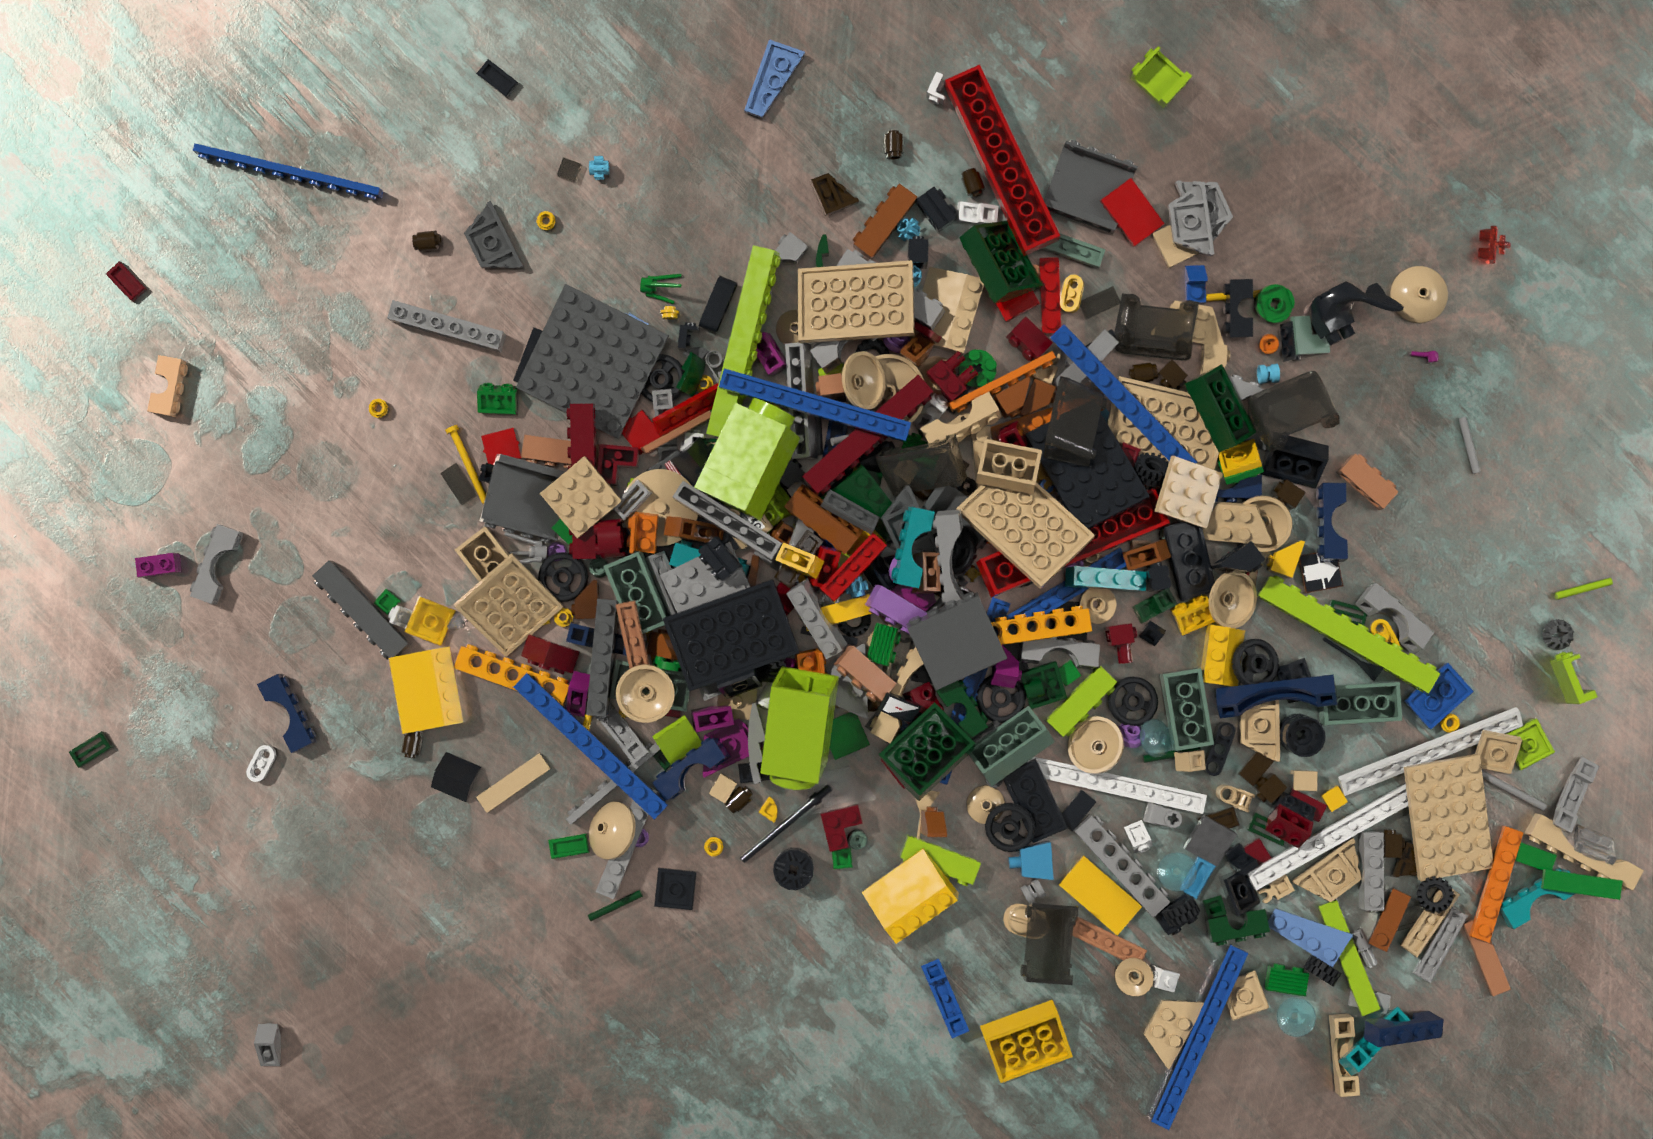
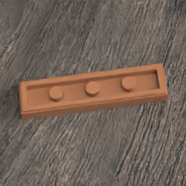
(677, 432)
(632, 633)
(1106, 940)
(1488, 963)

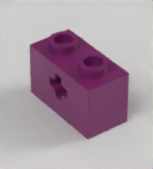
(770, 354)
(158, 565)

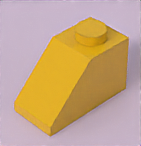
(799, 560)
(1285, 560)

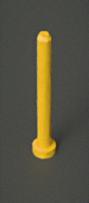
(467, 462)

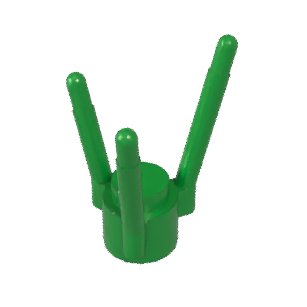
(650, 285)

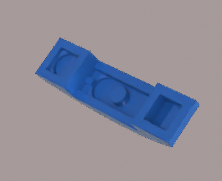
(945, 998)

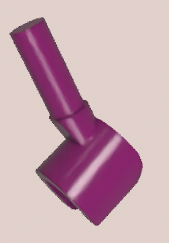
(1432, 355)

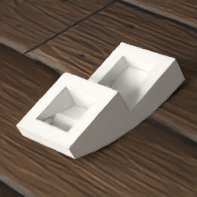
(976, 213)

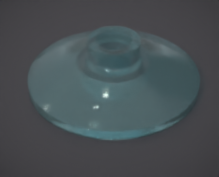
(1155, 738)
(1187, 871)
(1302, 1024)

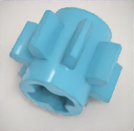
(599, 167)
(908, 228)
(857, 588)

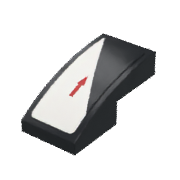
(899, 707)

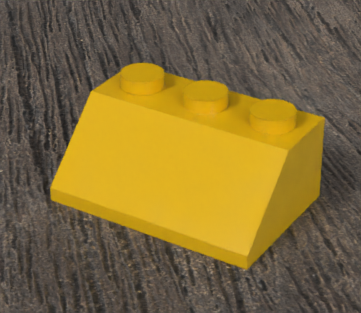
(1218, 654)

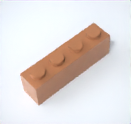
(548, 450)

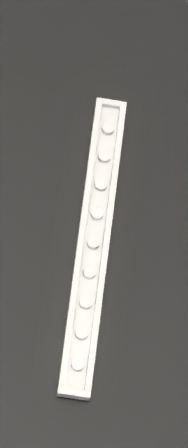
(1428, 751)
(1123, 786)
(1329, 837)

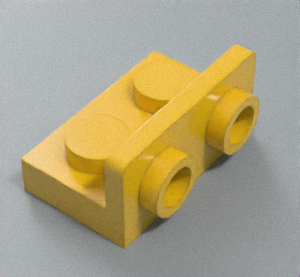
(1192, 614)

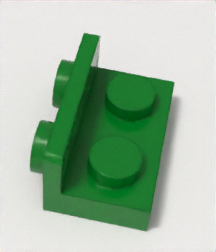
(497, 398)

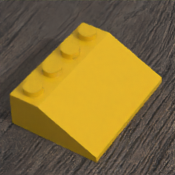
(425, 690)
(910, 895)
(1026, 1041)

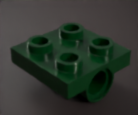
(1043, 685)

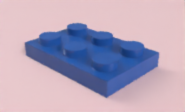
(1443, 698)

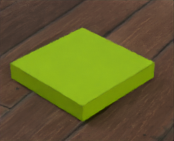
(677, 739)
(1534, 744)

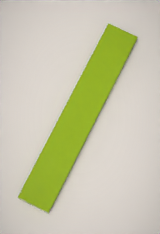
(1351, 961)

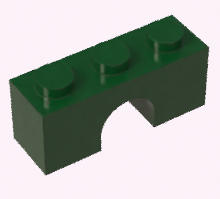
(973, 721)
(1254, 924)

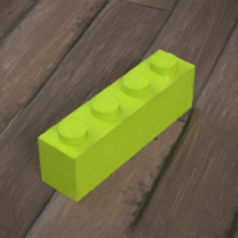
(1080, 701)
(950, 862)

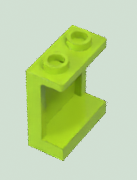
(1159, 77)
(1568, 679)

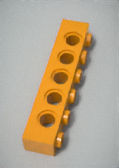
(1081, 625)
(465, 663)

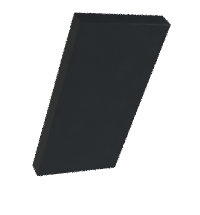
(1189, 559)
(1031, 790)

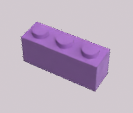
(892, 607)

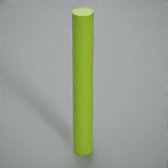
(1583, 588)

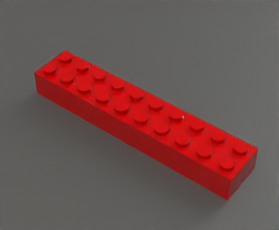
(1001, 160)
(1133, 523)

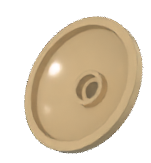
(1407, 289)
(863, 380)
(1278, 520)
(1232, 599)
(642, 706)
(1087, 738)
(612, 830)

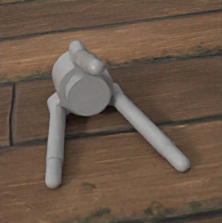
(536, 553)

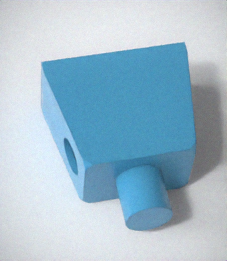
(1034, 861)

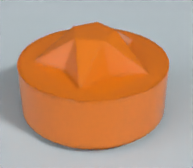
(1269, 344)

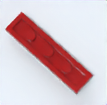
(1050, 295)
(685, 411)
(853, 567)

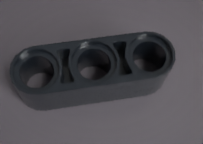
(717, 304)
(1226, 741)

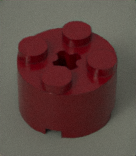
(611, 538)

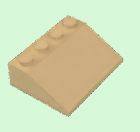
(960, 300)

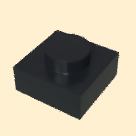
(1152, 633)

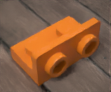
(643, 532)
(811, 660)

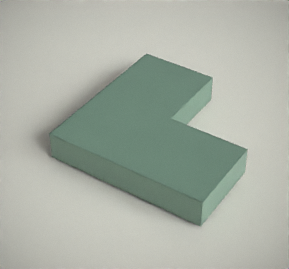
(1304, 340)

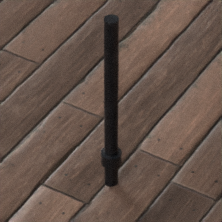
(814, 799)

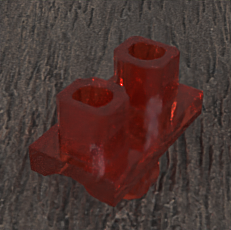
(1490, 235)

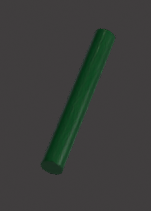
(1170, 754)
(615, 905)

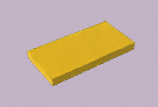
(1100, 895)

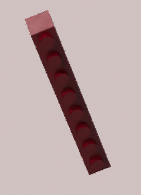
(861, 442)
(583, 443)

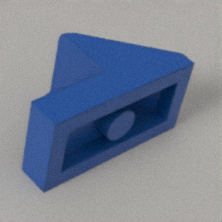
(1196, 283)

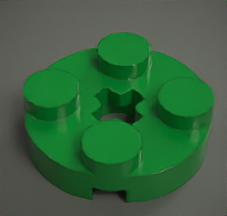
(1283, 309)
(987, 364)
(665, 663)

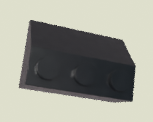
(1298, 462)
(1241, 559)

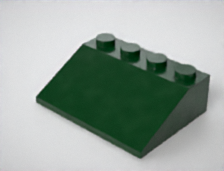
(1000, 261)
(864, 491)
(927, 751)

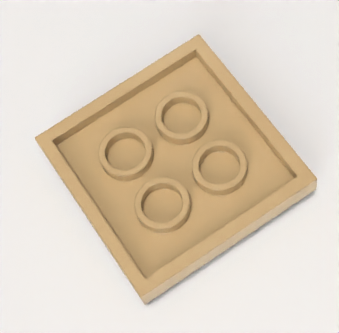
(1188, 492)
(581, 497)

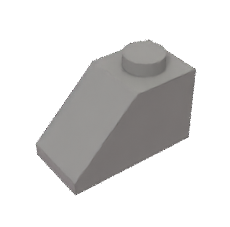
(268, 1044)

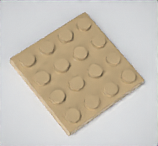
(508, 605)

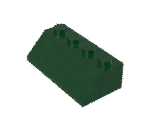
(1220, 408)

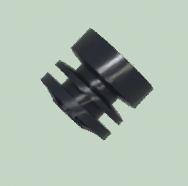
(1312, 735)
(797, 857)

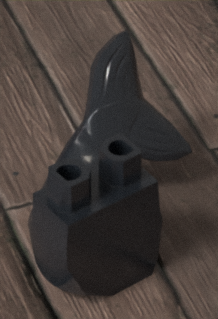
(1333, 309)

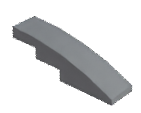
(755, 735)

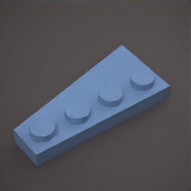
(774, 71)
(1316, 938)

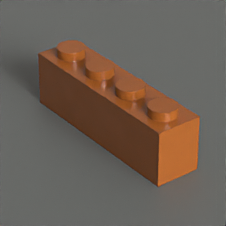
(885, 221)
(830, 527)

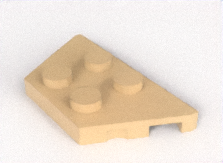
(1207, 328)
(1237, 524)
(1262, 729)
(1332, 873)
(1171, 1027)

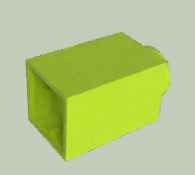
(749, 457)
(799, 727)

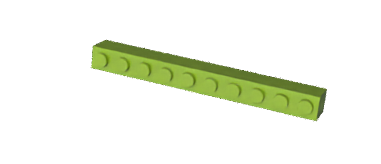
(746, 330)
(1347, 634)

